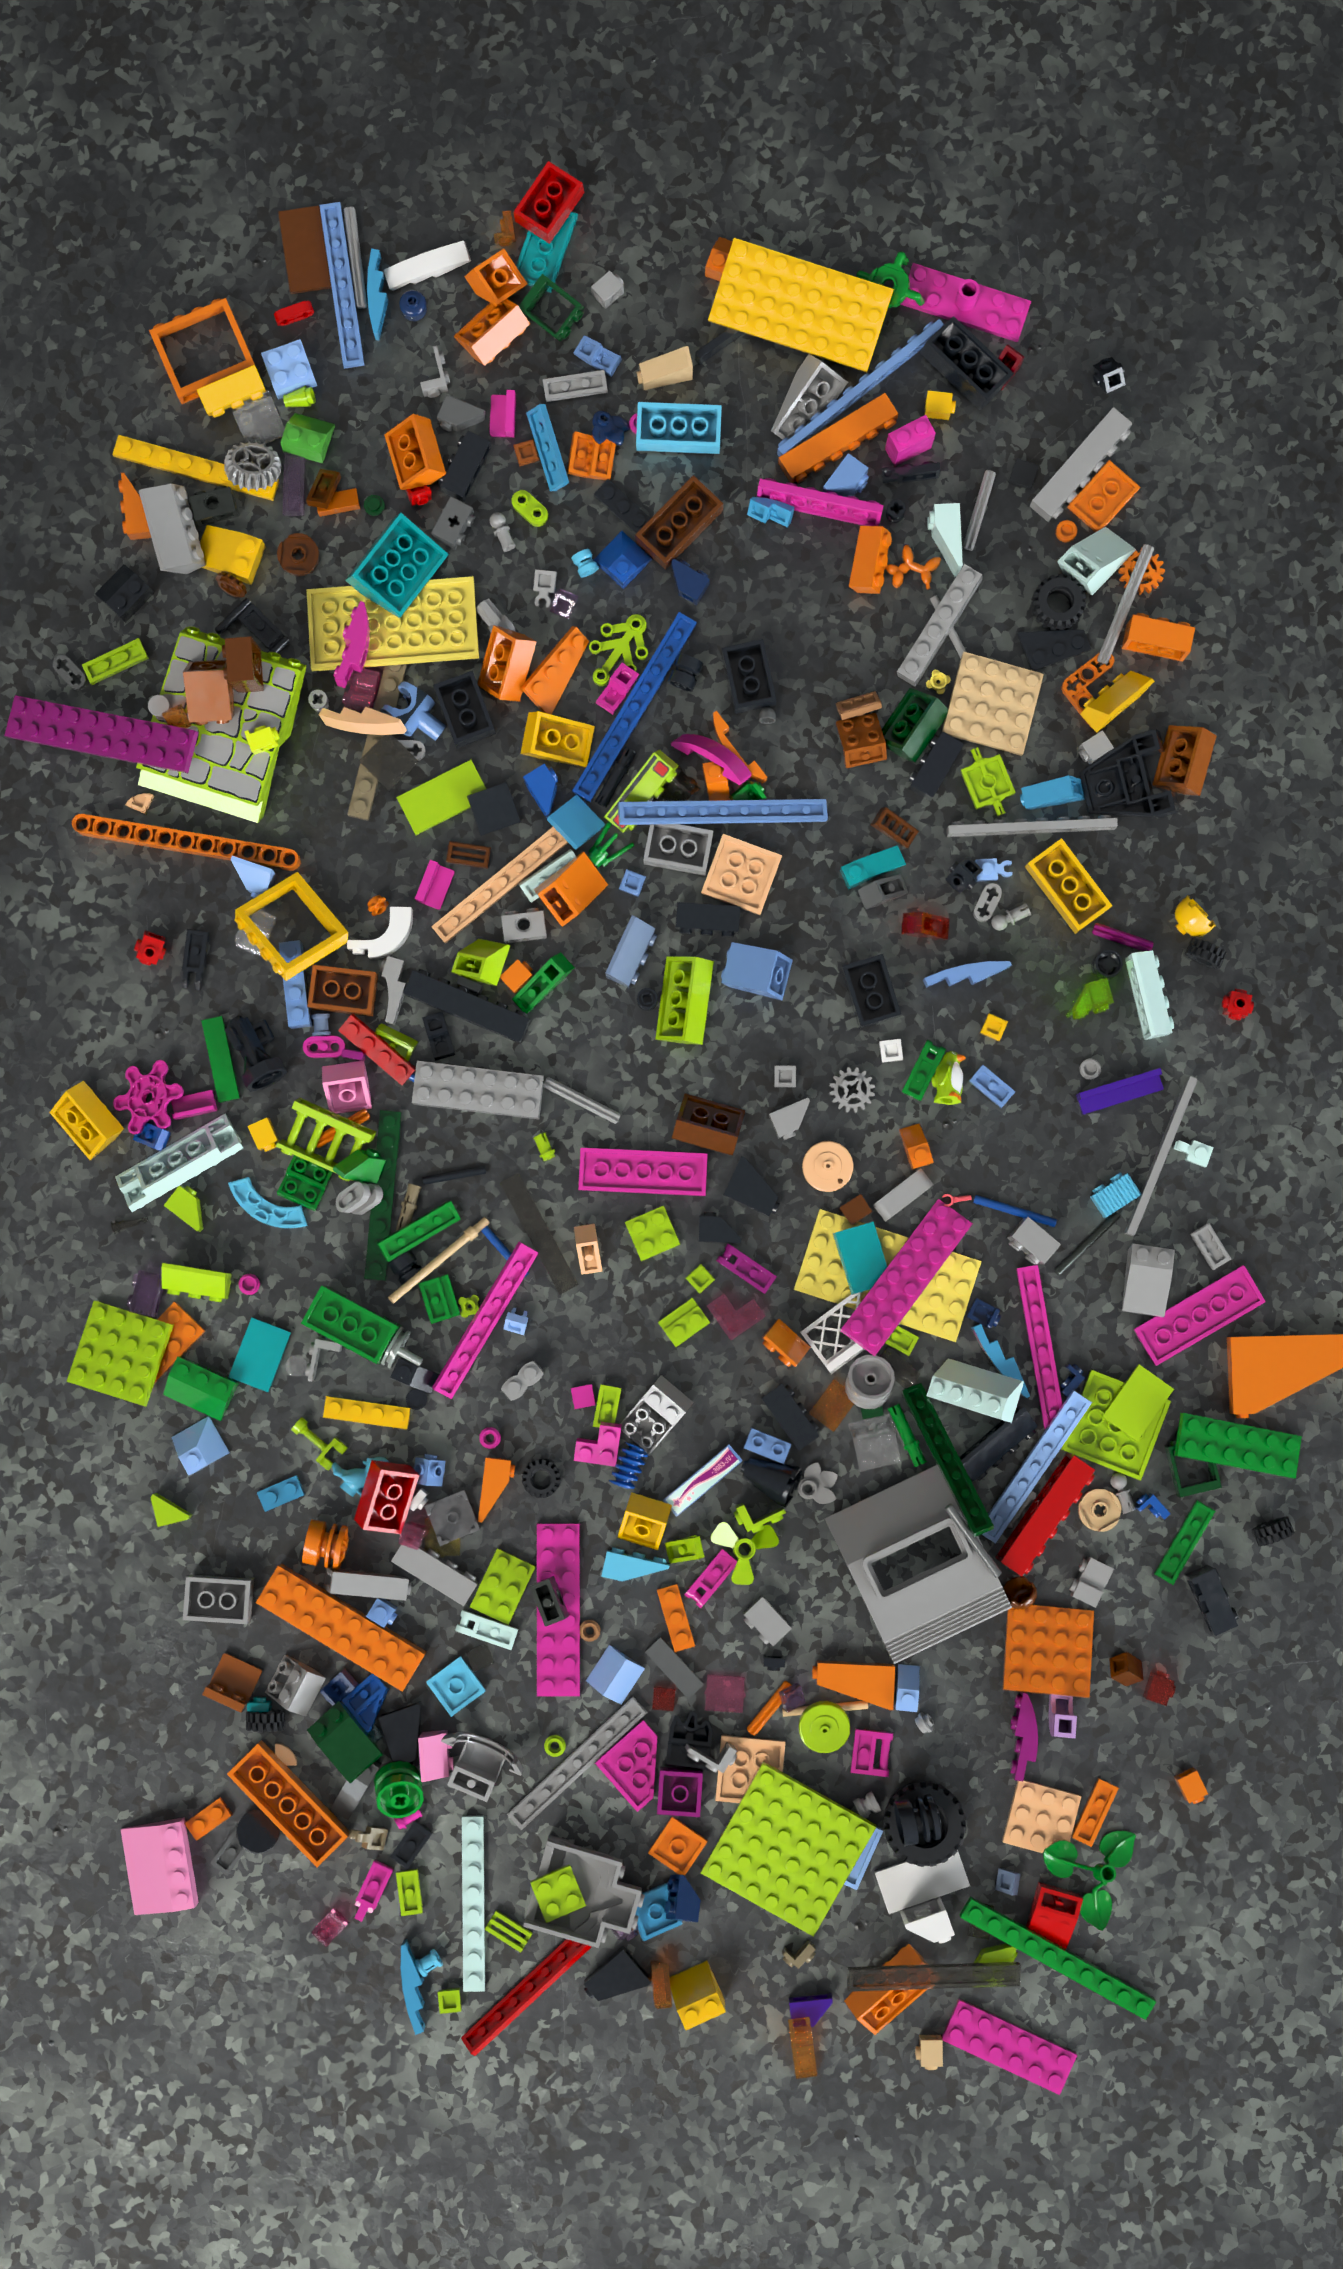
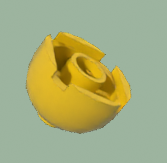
(1192, 918)

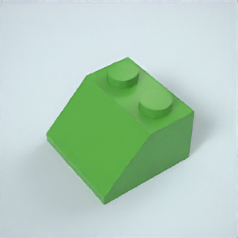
(307, 437)

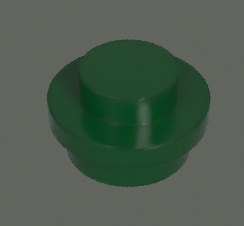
(374, 505)

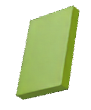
(1137, 1402)

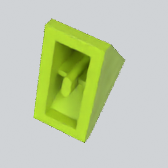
(167, 1511)

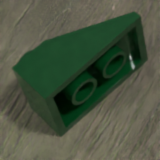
(344, 1742)

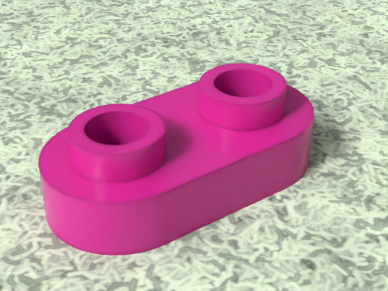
(324, 1046)

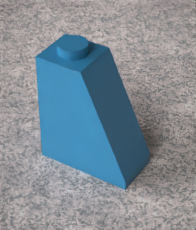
(1052, 793)

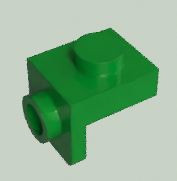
(749, 791)

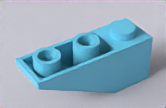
(625, 1566)

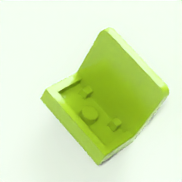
(743, 1518)

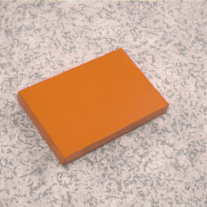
(1103, 496)

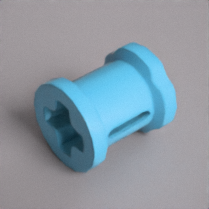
(428, 1963)

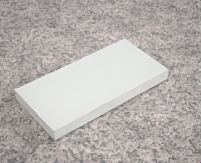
(910, 1885)

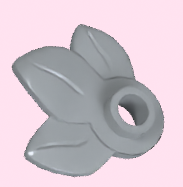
(820, 1482)

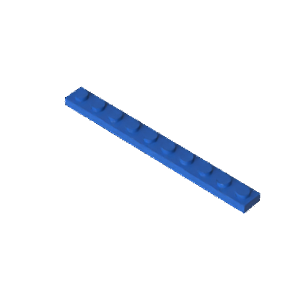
(634, 707)

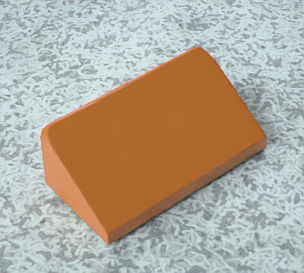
(341, 502)

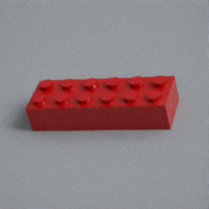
(1045, 1514)

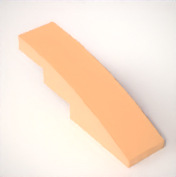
(367, 722)

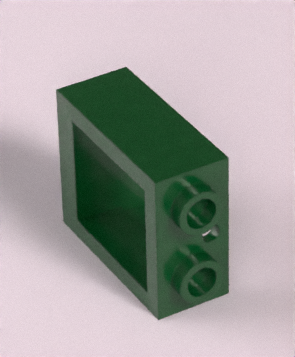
(535, 295)
(1195, 1488)

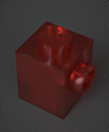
(1159, 1688)

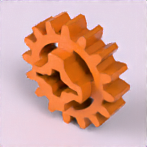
(1150, 574)

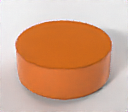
(1066, 531)

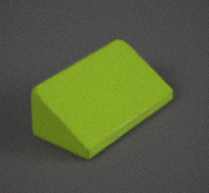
(400, 1042)

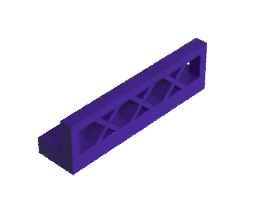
(1120, 1091)

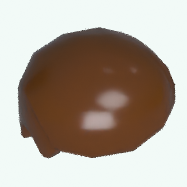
(1020, 1592)

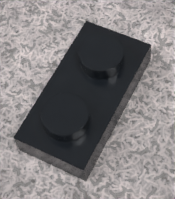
(411, 1844)

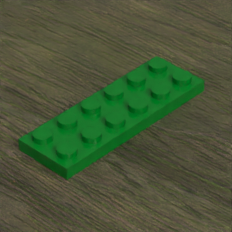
(1237, 1445)

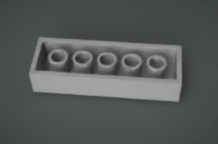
(478, 1090)

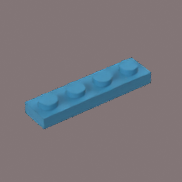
(547, 447)

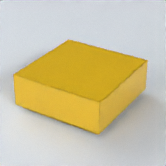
(993, 1027)

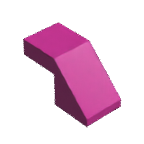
(617, 689)

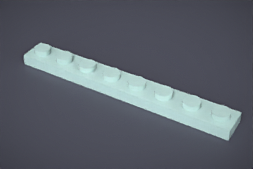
(473, 1903)

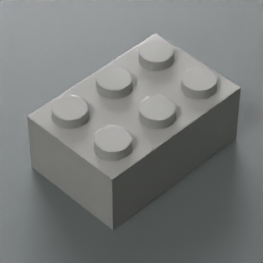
(678, 848)
(218, 1599)

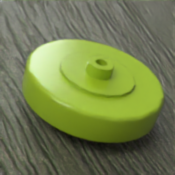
(824, 1727)

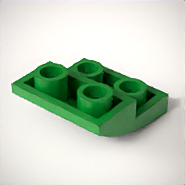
(304, 1183)

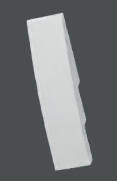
(427, 264)

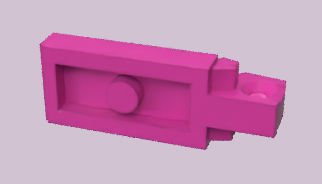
(372, 1888)

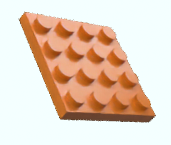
(1048, 1651)

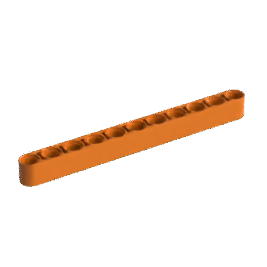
(178, 836)

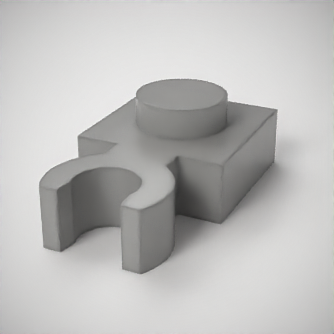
(544, 583)

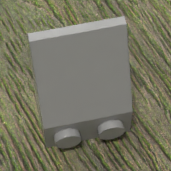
(1147, 1279)

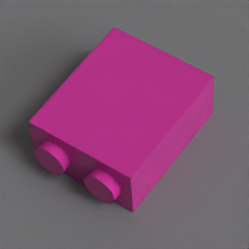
(910, 440)

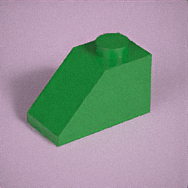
(361, 1166)

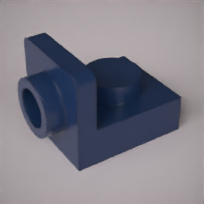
(1072, 1383)

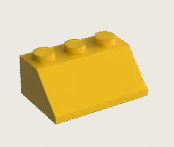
(231, 391)
(1115, 699)
(86, 1120)

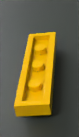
(366, 1412)

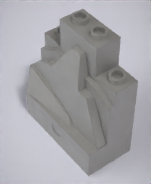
(606, 1899)

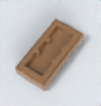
(858, 705)

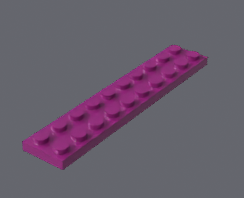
(101, 734)

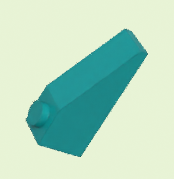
(872, 866)

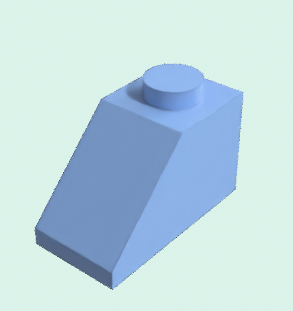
(907, 1688)

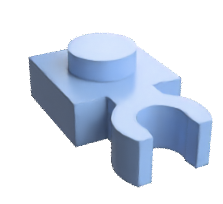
(992, 869)

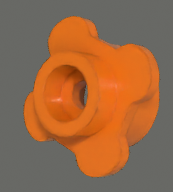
(377, 905)

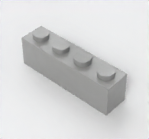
(436, 1572)

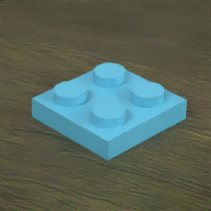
(456, 1686)

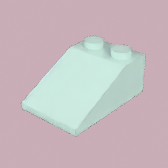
(946, 532)

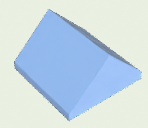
(615, 1675)

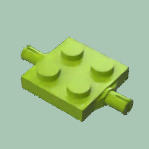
(987, 781)

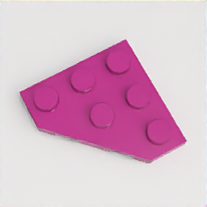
(632, 1765)

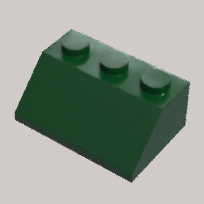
(913, 724)

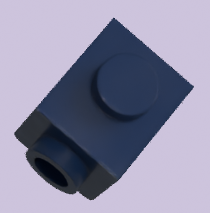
(984, 1314)
(339, 1687)

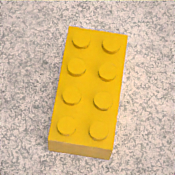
(1068, 886)

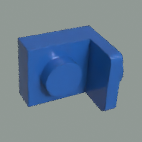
(1156, 1508)

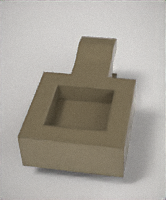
(372, 1838)

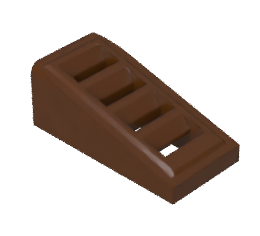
(883, 828)

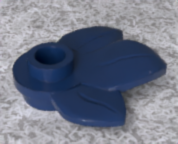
(611, 428)

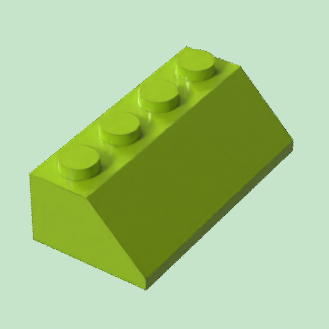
(684, 1000)

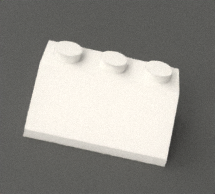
(929, 1921)

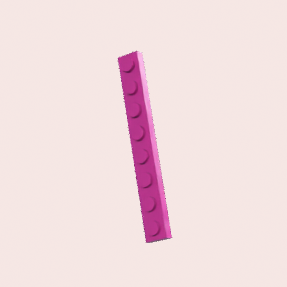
(485, 1320)
(1039, 1342)

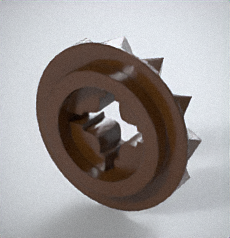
(231, 584)

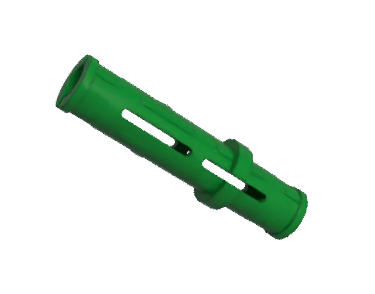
(907, 1435)

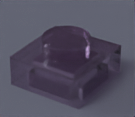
(792, 1697)

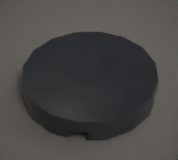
(257, 1832)

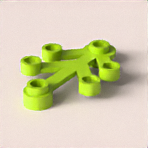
(620, 646)

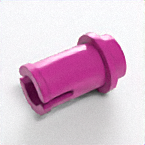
(403, 1822)

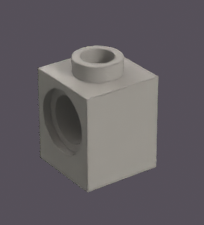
(608, 289)
(1095, 748)

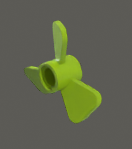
(725, 1536)

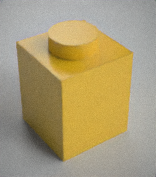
(939, 405)
(264, 1134)

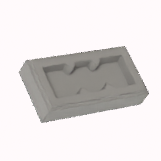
(1210, 1246)

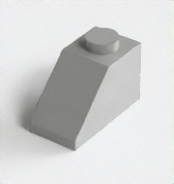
(789, 1119)

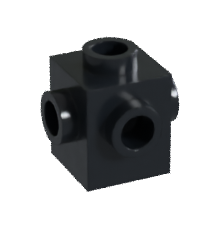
(1109, 374)
(963, 874)

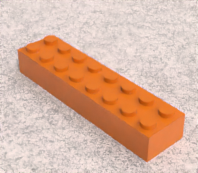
(341, 1627)

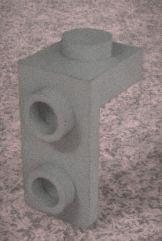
(434, 387)
(314, 1350)
(725, 1758)

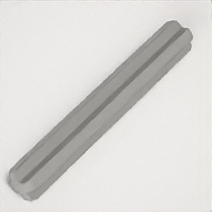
(979, 510)
(581, 1100)

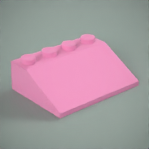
(159, 1867)

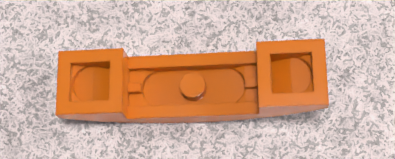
(721, 729)

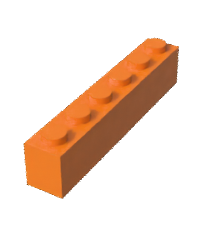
(838, 438)

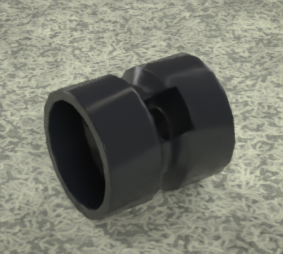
(686, 670)
(1107, 964)
(405, 1266)

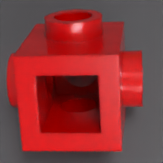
(150, 941)
(1231, 1008)

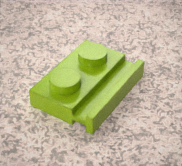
(684, 1322)

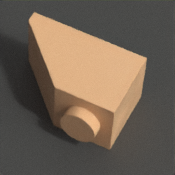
(588, 1249)

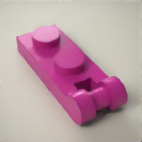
(711, 1577)

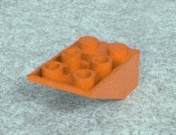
(571, 889)
(786, 1343)

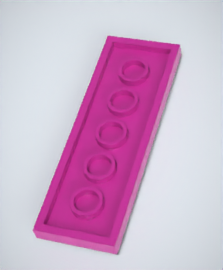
(822, 504)
(643, 1171)
(1199, 1315)
(1009, 2046)

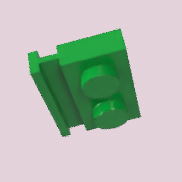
(439, 1299)

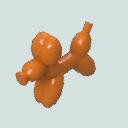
(908, 564)

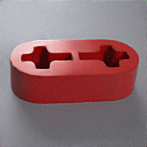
(294, 313)

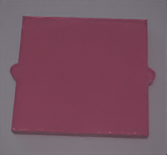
(724, 1693)

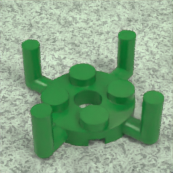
(898, 276)

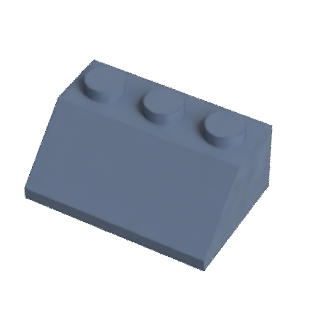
(631, 952)

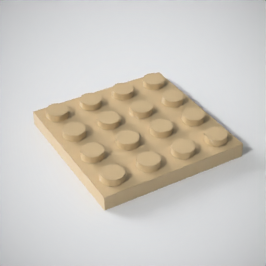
(992, 703)

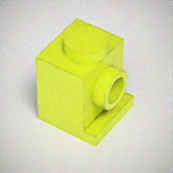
(262, 739)

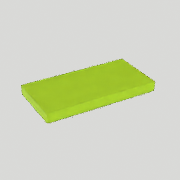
(441, 797)

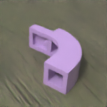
(1061, 1717)

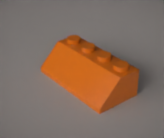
(879, 2008)

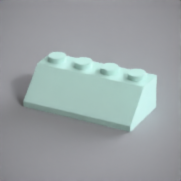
(1148, 994)
(976, 1389)

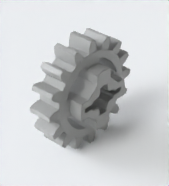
(844, 1083)

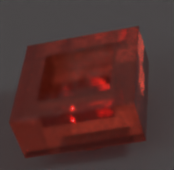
(663, 1699)

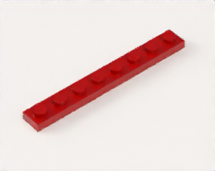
(523, 1995)

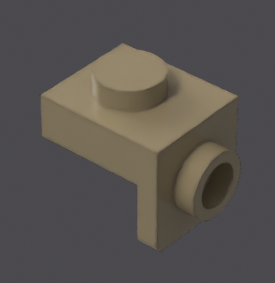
(804, 1954)

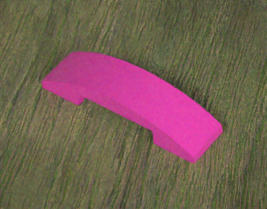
(733, 767)

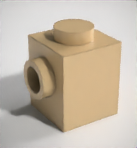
(930, 2051)

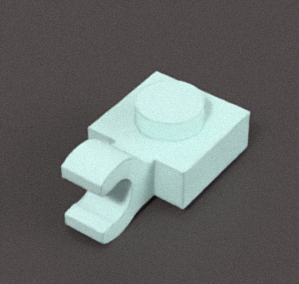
(1196, 1152)

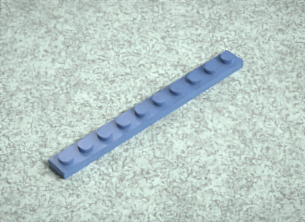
(853, 394)
(722, 811)

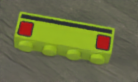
(645, 785)

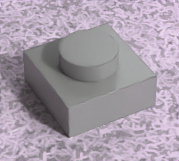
(785, 1076)

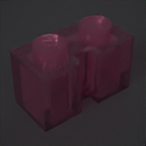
(362, 690)

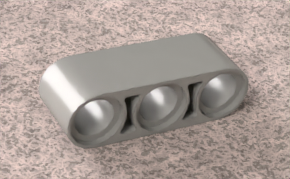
(903, 1194)

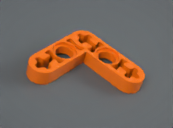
(1081, 691)

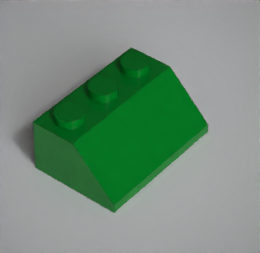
(200, 1387)

